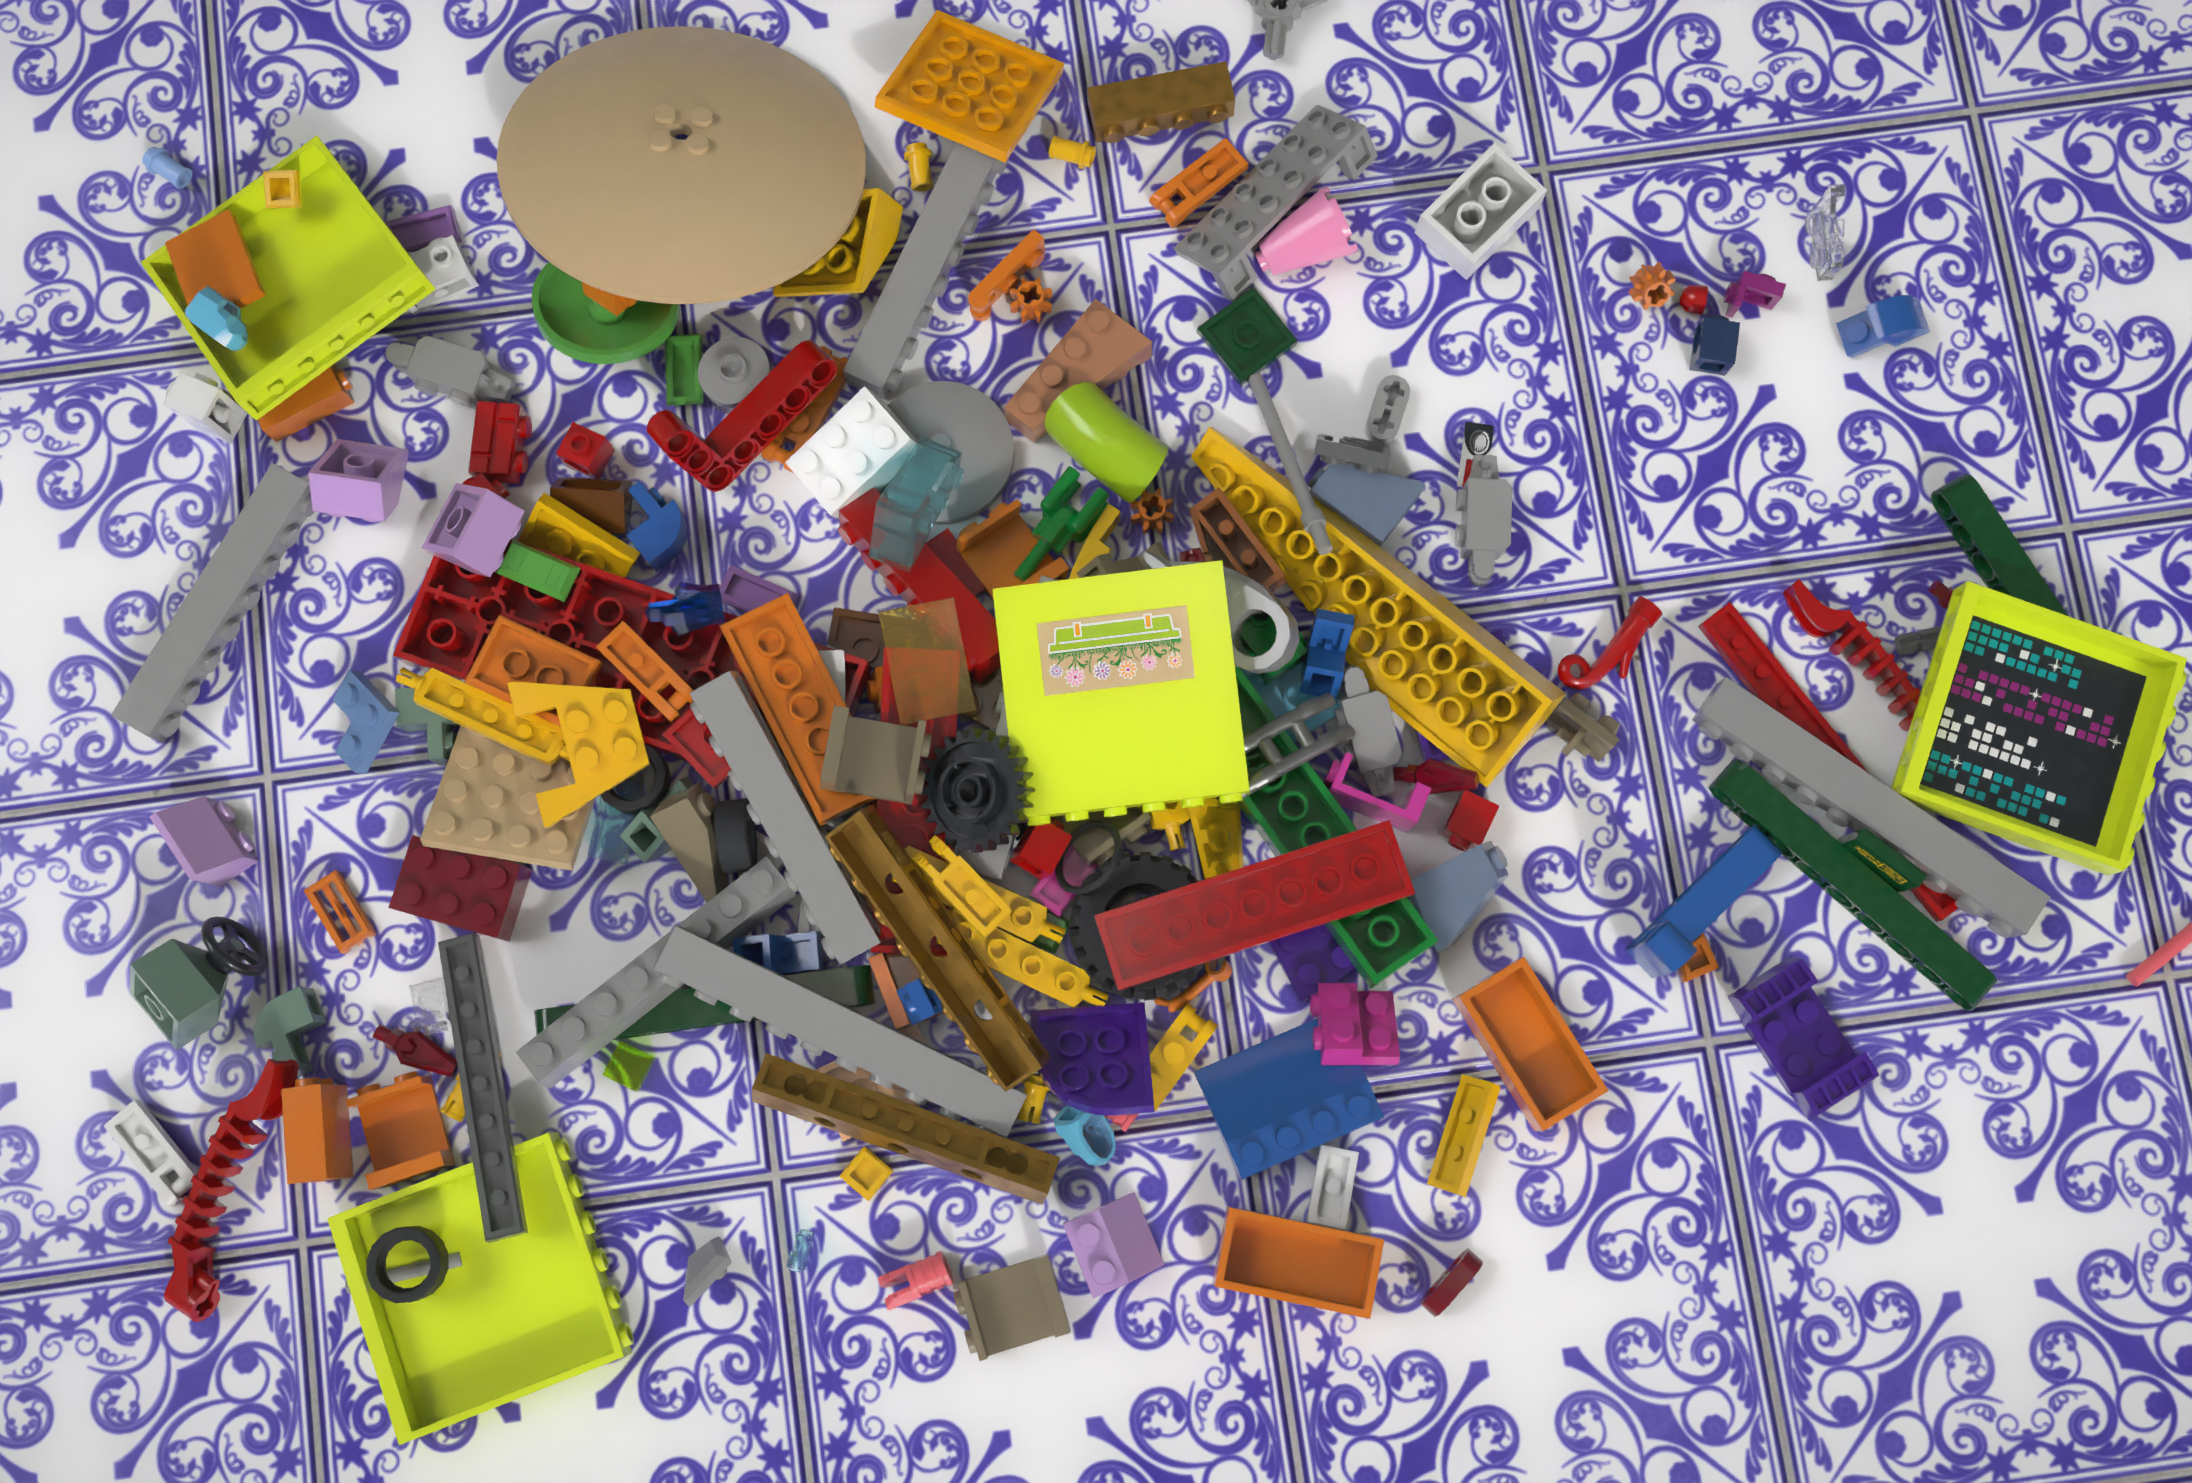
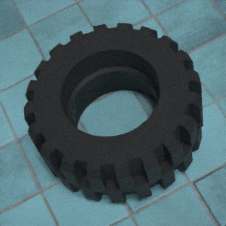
(1131, 875)

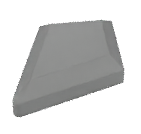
(705, 1267)

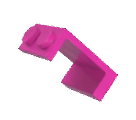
(1372, 807)

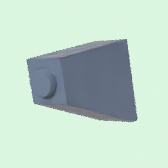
(1366, 500)
(1458, 890)

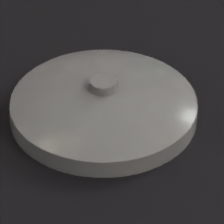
(968, 423)

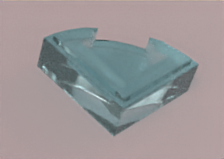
(799, 1256)

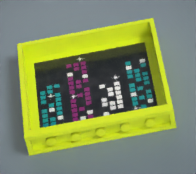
(2039, 728)

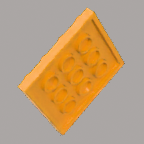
(969, 85)

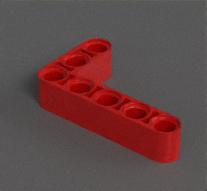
(750, 424)

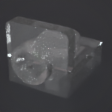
(430, 1006)

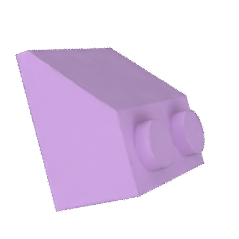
(358, 480)
(474, 529)
(205, 840)
(1113, 1245)

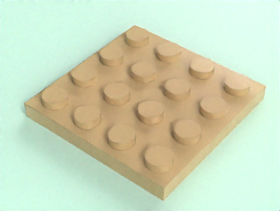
(492, 807)

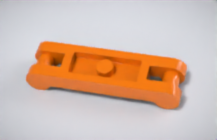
(810, 419)

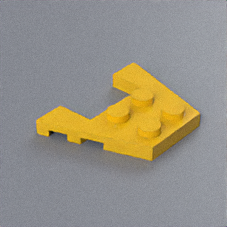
(599, 737)

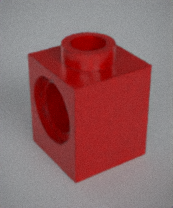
(585, 451)
(1469, 821)
(1041, 848)

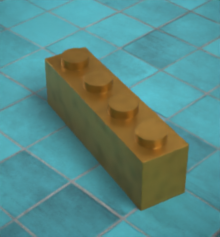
(1161, 102)

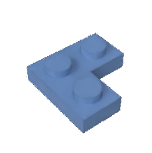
(370, 720)

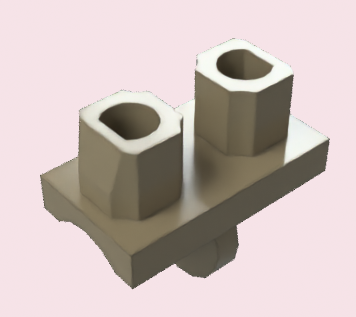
(1581, 730)

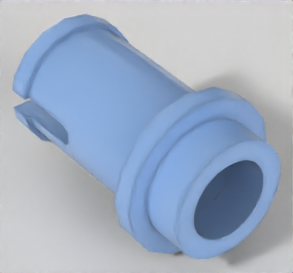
(158, 161)

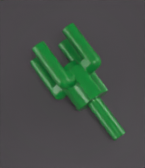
(1062, 521)

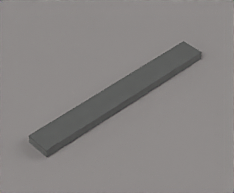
(482, 1088)

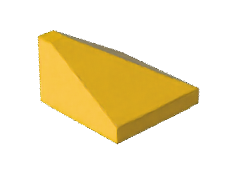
(282, 189)

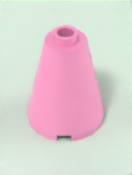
(1307, 237)

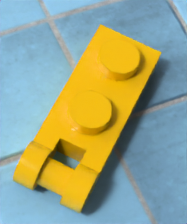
(1175, 1053)

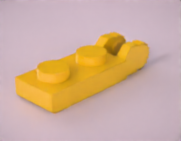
(964, 889)

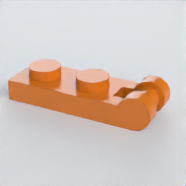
(1199, 182)
(1006, 275)
(645, 670)

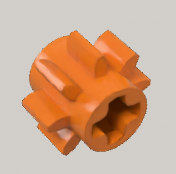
(1652, 285)
(1025, 293)
(1158, 518)

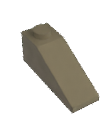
(689, 830)

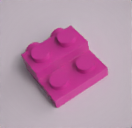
(1354, 1025)

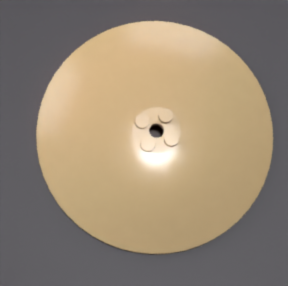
(695, 220)

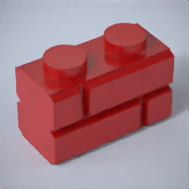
(499, 442)

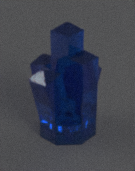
(690, 608)

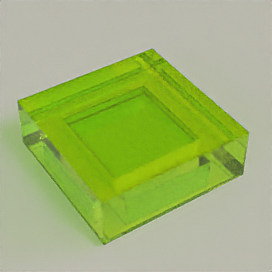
(629, 1066)

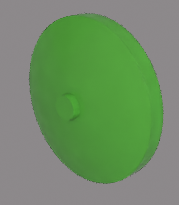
(591, 332)

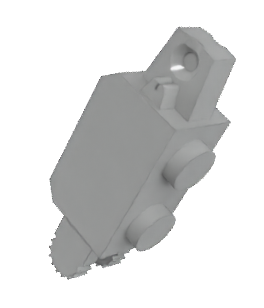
(450, 370)
(1485, 518)
(1375, 738)

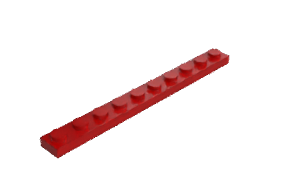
(1776, 688)

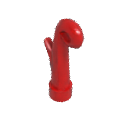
(1641, 616)

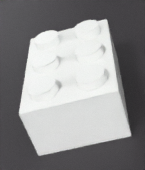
(1480, 211)
(853, 452)

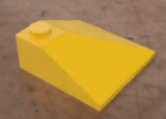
(856, 255)

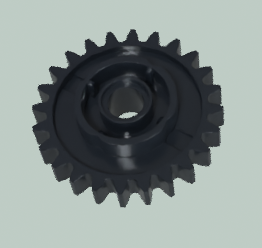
(990, 817)

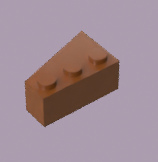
(1229, 539)

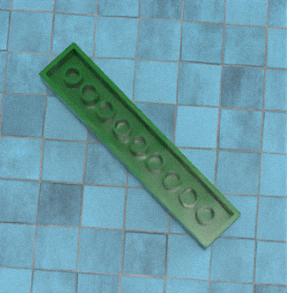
(1303, 812)

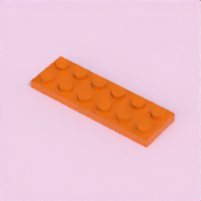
(793, 695)

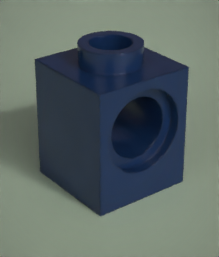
(1714, 345)

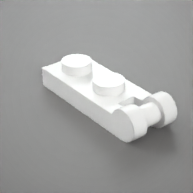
(152, 1151)

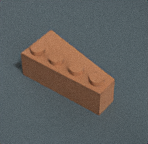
(1094, 350)

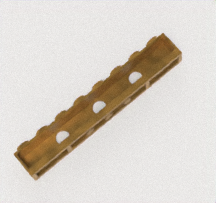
(958, 979)
(904, 1129)

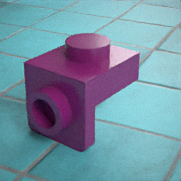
(1753, 289)

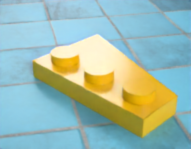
(572, 536)
(1218, 836)

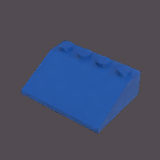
(1283, 1101)

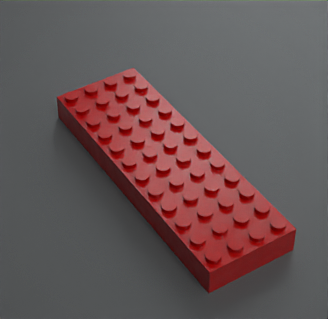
(460, 608)

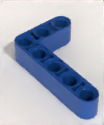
(1669, 938)

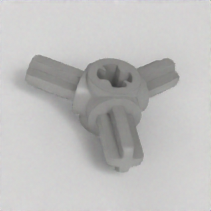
(1279, 21)

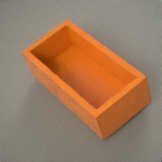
(1530, 1045)
(1298, 1262)

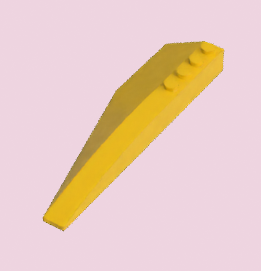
(1409, 639)

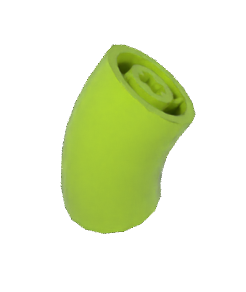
(1105, 440)

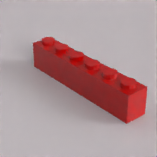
(926, 582)

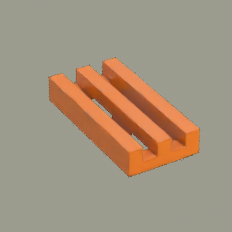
(356, 937)

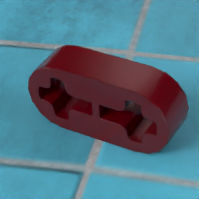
(1451, 1282)

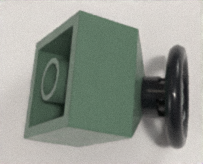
(186, 985)

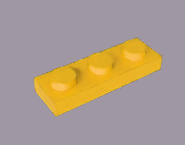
(1463, 1135)

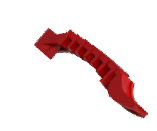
(1822, 621)
(192, 1283)

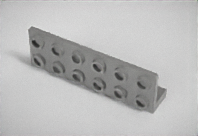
(1270, 191)

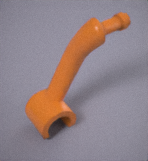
(1198, 986)

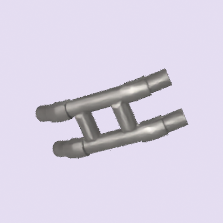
(1309, 746)

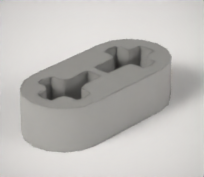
(1395, 412)

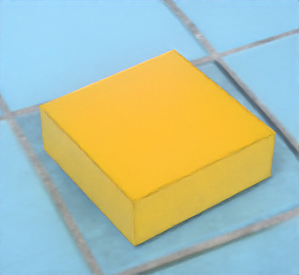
(866, 1173)

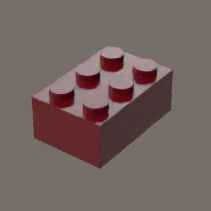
(461, 889)

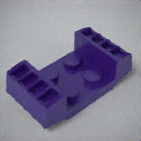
(1801, 1038)

